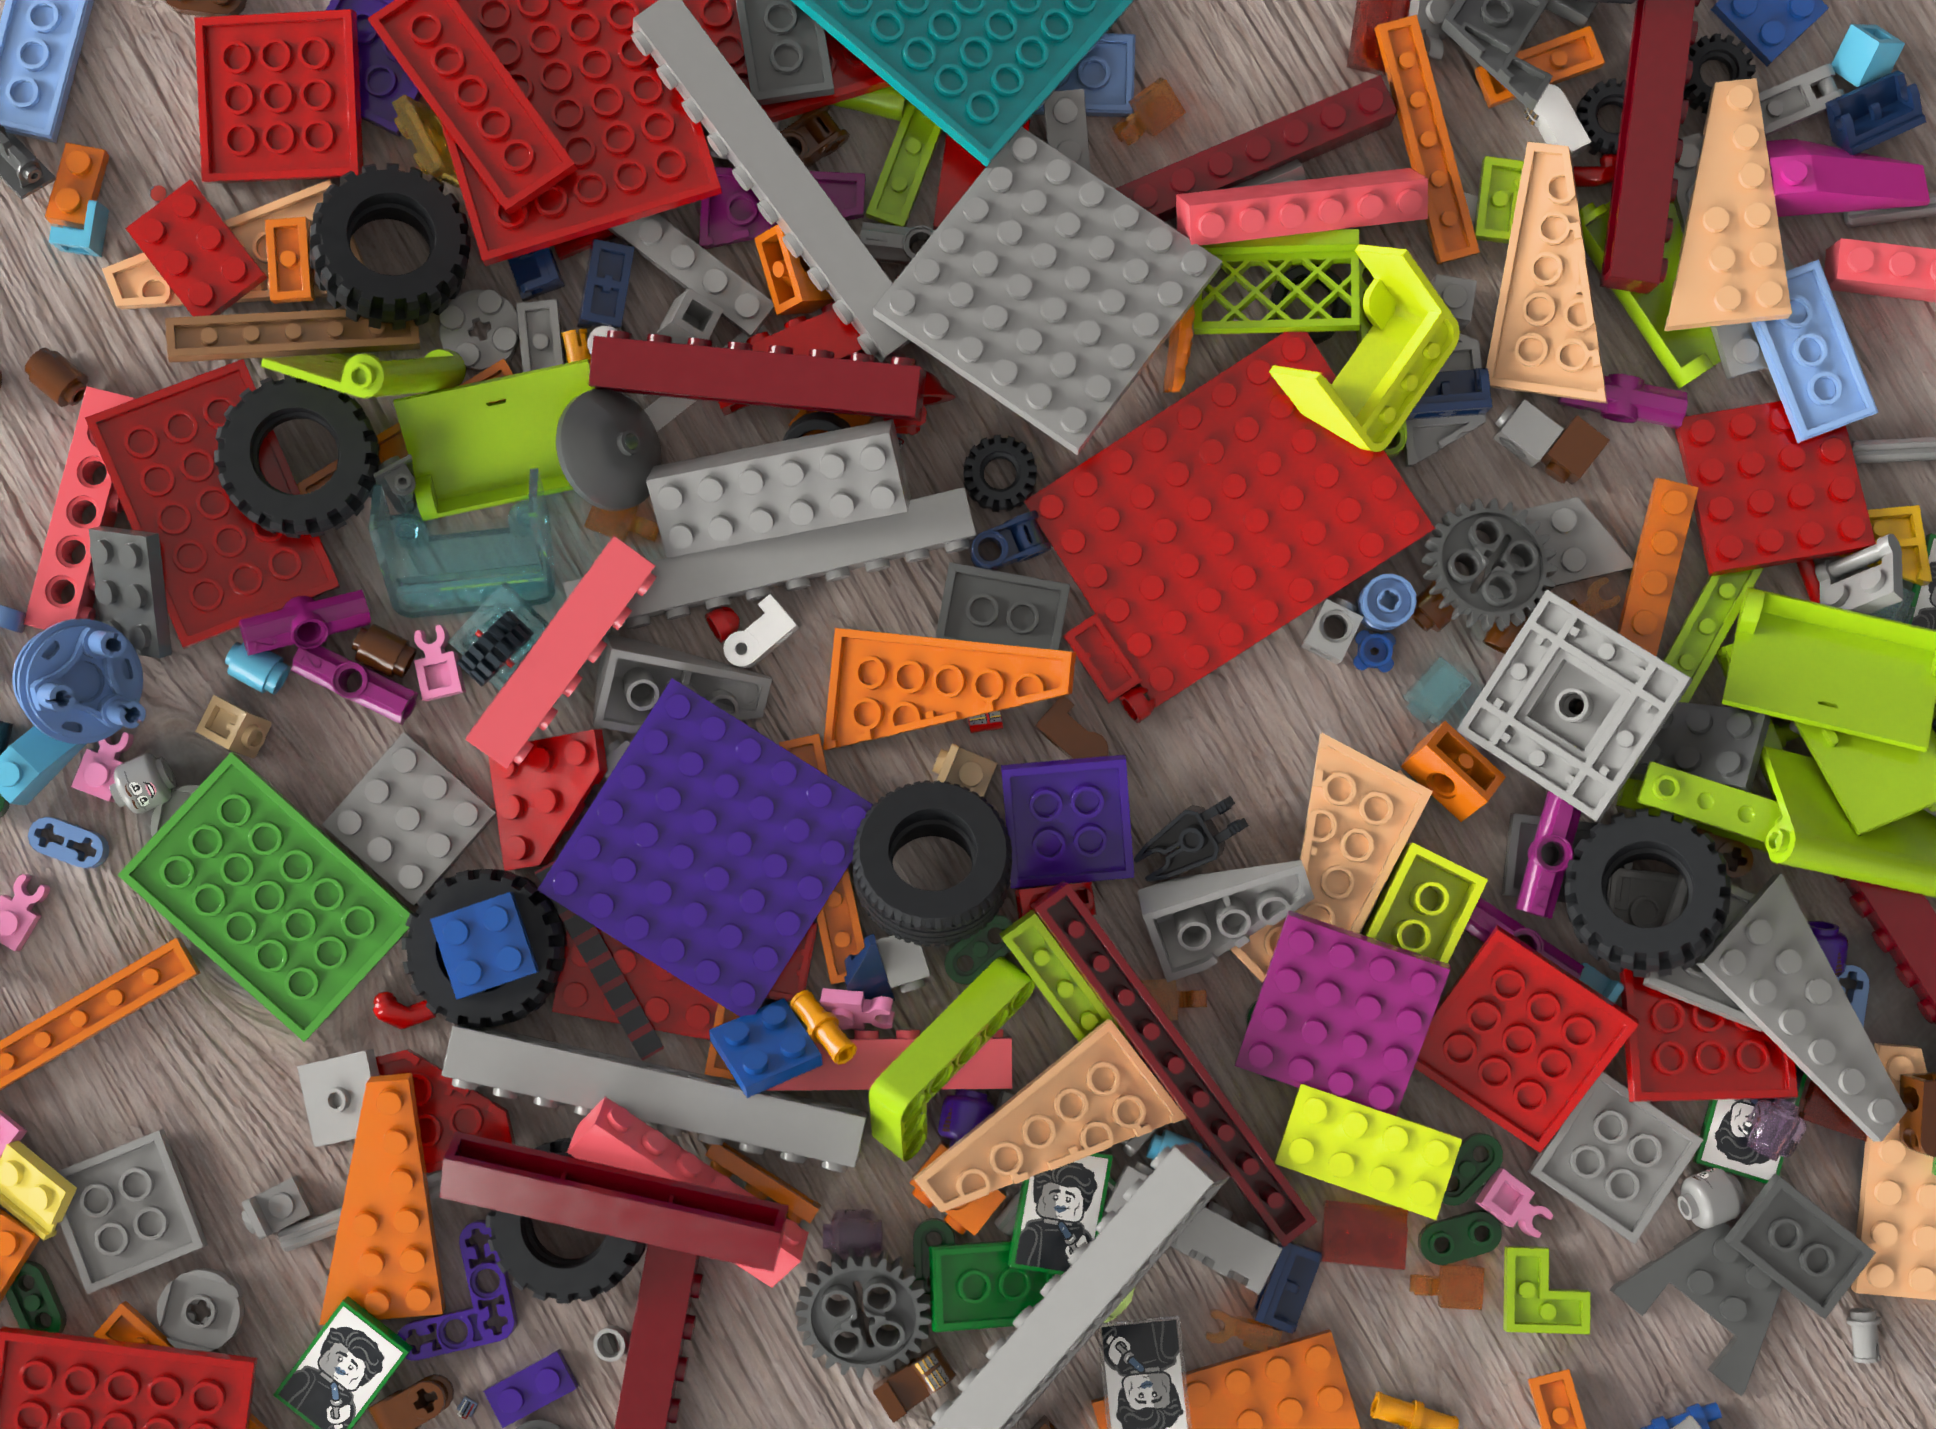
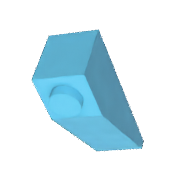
(32, 764)

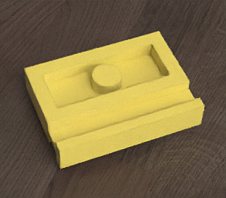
(33, 1190)

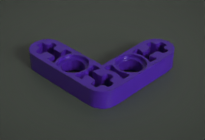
(474, 1317)

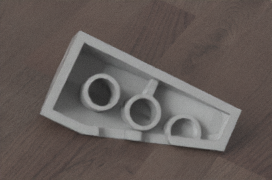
(637, 672)
(1210, 913)

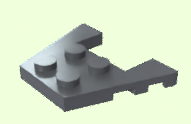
(1497, 31)
(1722, 1286)

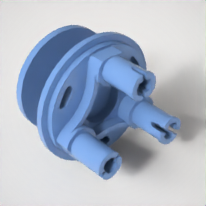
(79, 681)

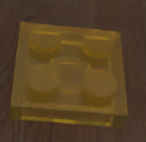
(426, 132)

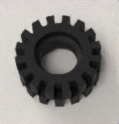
(1720, 50)
(1587, 113)
(994, 449)

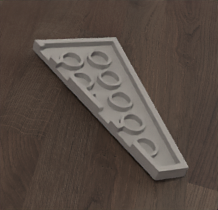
(1787, 987)

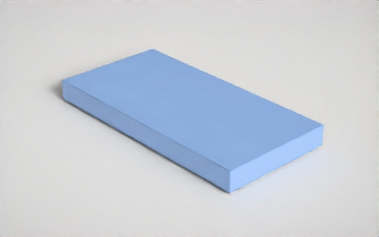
(39, 63)
(1814, 359)

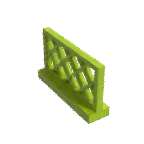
(1304, 249)

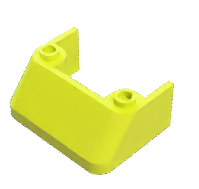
(1393, 362)

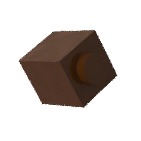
(1573, 451)

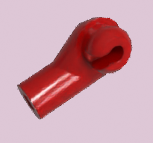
(1596, 175)
(398, 1015)

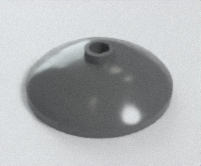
(594, 449)

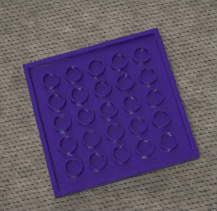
(708, 850)

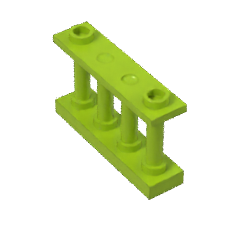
(1705, 802)

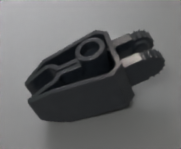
(1196, 836)

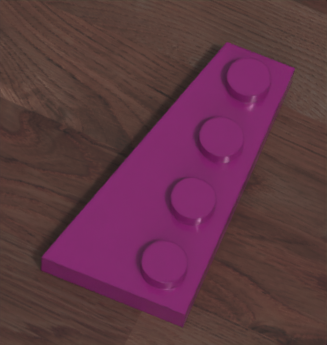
(735, 214)

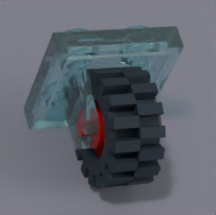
(497, 637)

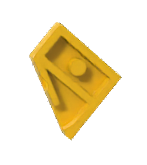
(1907, 527)

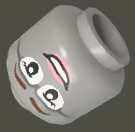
(143, 783)
(1710, 1198)

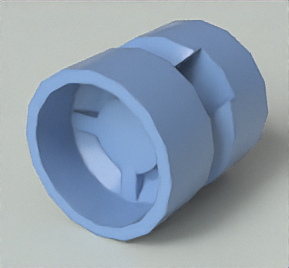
(1386, 602)

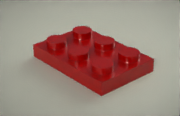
(196, 252)

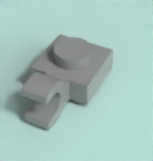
(1431, 17)

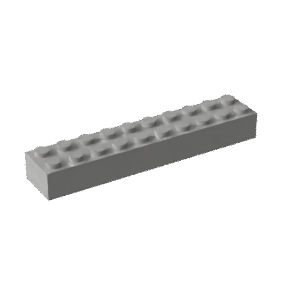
(655, 1094)
(1086, 1293)

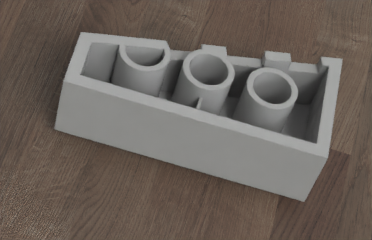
(1213, 1238)

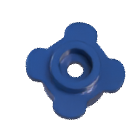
(1383, 643)

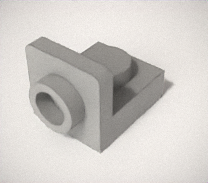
(276, 1208)

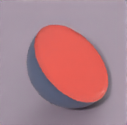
(158, 193)

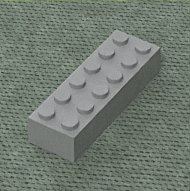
(779, 488)

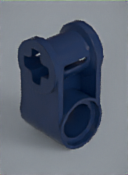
(1012, 542)

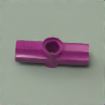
(1633, 401)
(305, 622)
(375, 693)
(1542, 881)
(1486, 918)

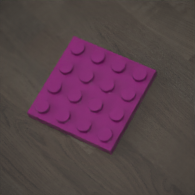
(1342, 1013)

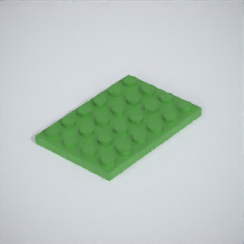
(268, 896)

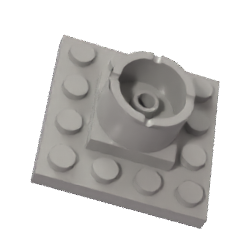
(1532, 695)

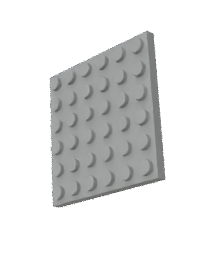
(1047, 289)

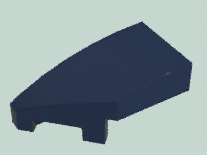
(867, 972)

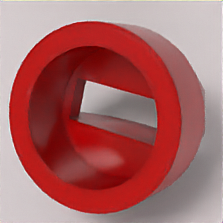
(722, 622)
(1136, 704)

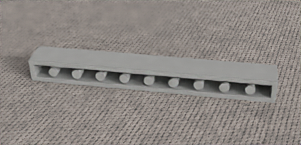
(769, 168)
(796, 558)

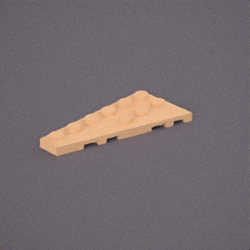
(1731, 236)
(1545, 308)
(1354, 832)

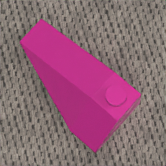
(1830, 180)

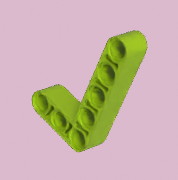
(939, 1052)

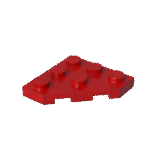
(545, 795)
(446, 1108)

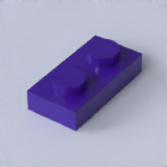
(531, 1388)

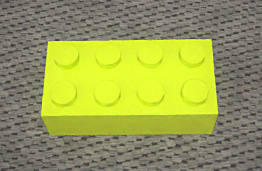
(1425, 904)
(1368, 1151)

